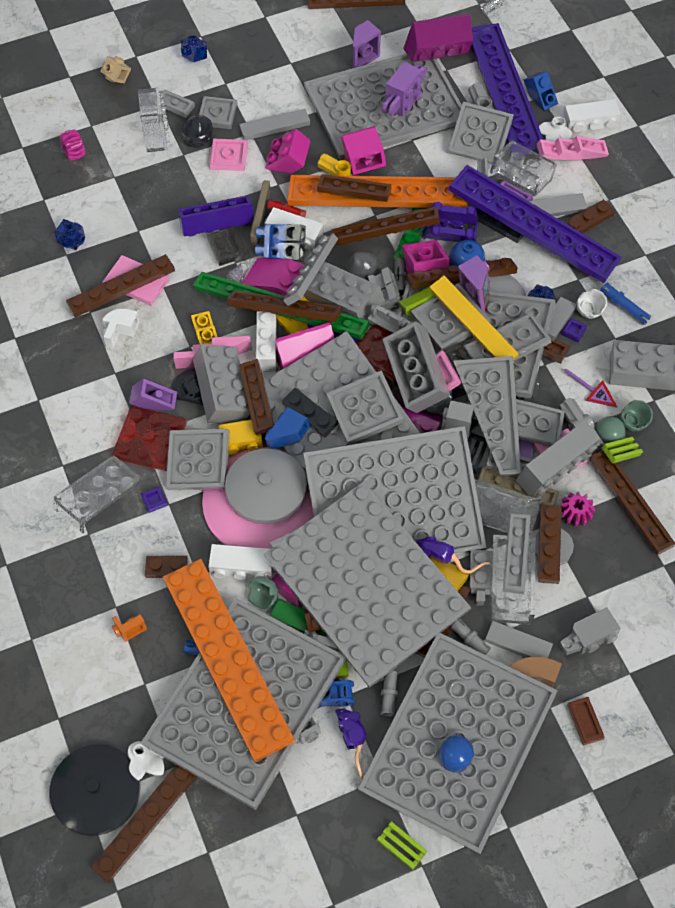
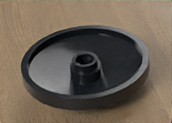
(94, 790)

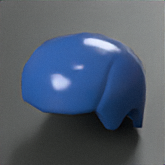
(456, 753)

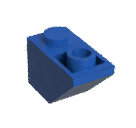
(541, 90)
(288, 429)

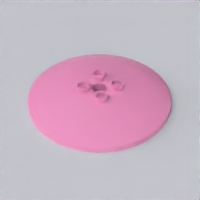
(235, 531)

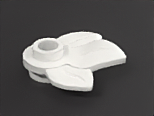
(555, 129)
(146, 762)

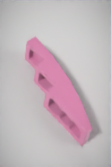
(574, 149)
(185, 359)

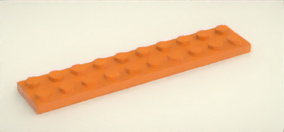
(405, 192)
(228, 661)

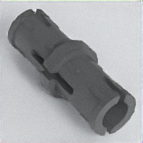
(400, 275)

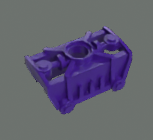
(453, 217)

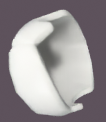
(591, 303)

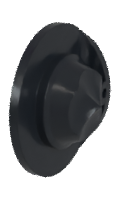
(187, 387)

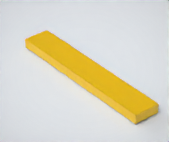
(472, 319)

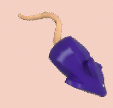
(443, 553)
(353, 732)

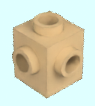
(115, 69)

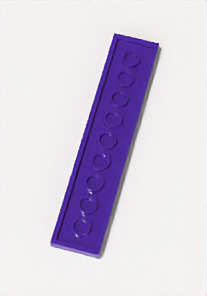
(505, 84)
(535, 223)

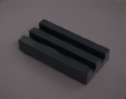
(479, 438)

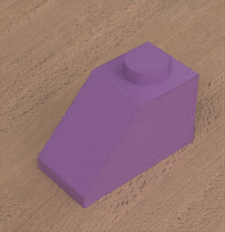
(152, 396)

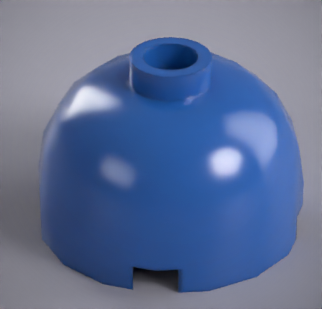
(464, 251)

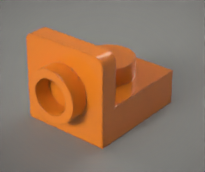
(130, 629)

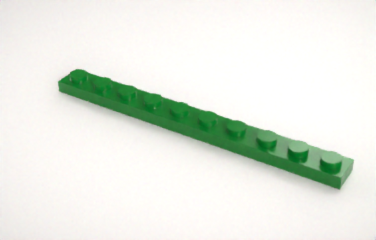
(224, 287)

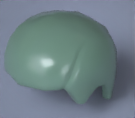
(636, 415)
(610, 429)
(262, 592)

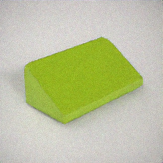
(415, 300)

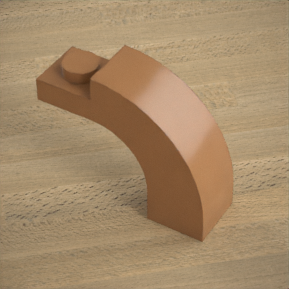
(539, 668)

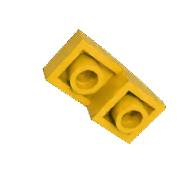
(204, 327)

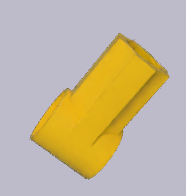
(333, 166)

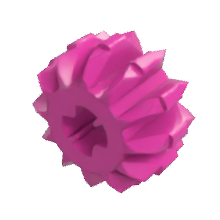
(72, 144)
(574, 515)

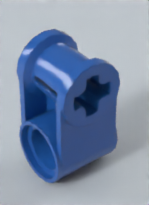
(336, 694)

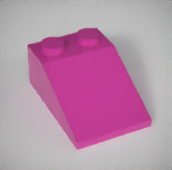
(273, 274)

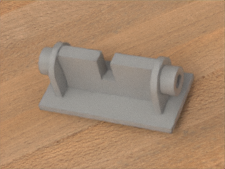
(387, 319)

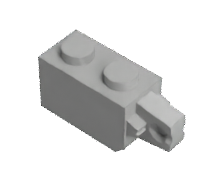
(591, 633)

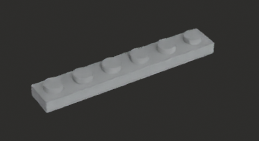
(310, 270)

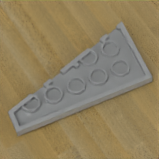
(492, 392)

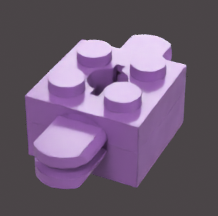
(403, 89)

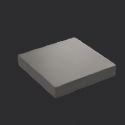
(219, 111)

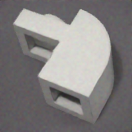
(119, 322)

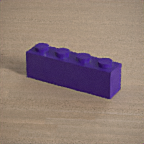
(216, 215)

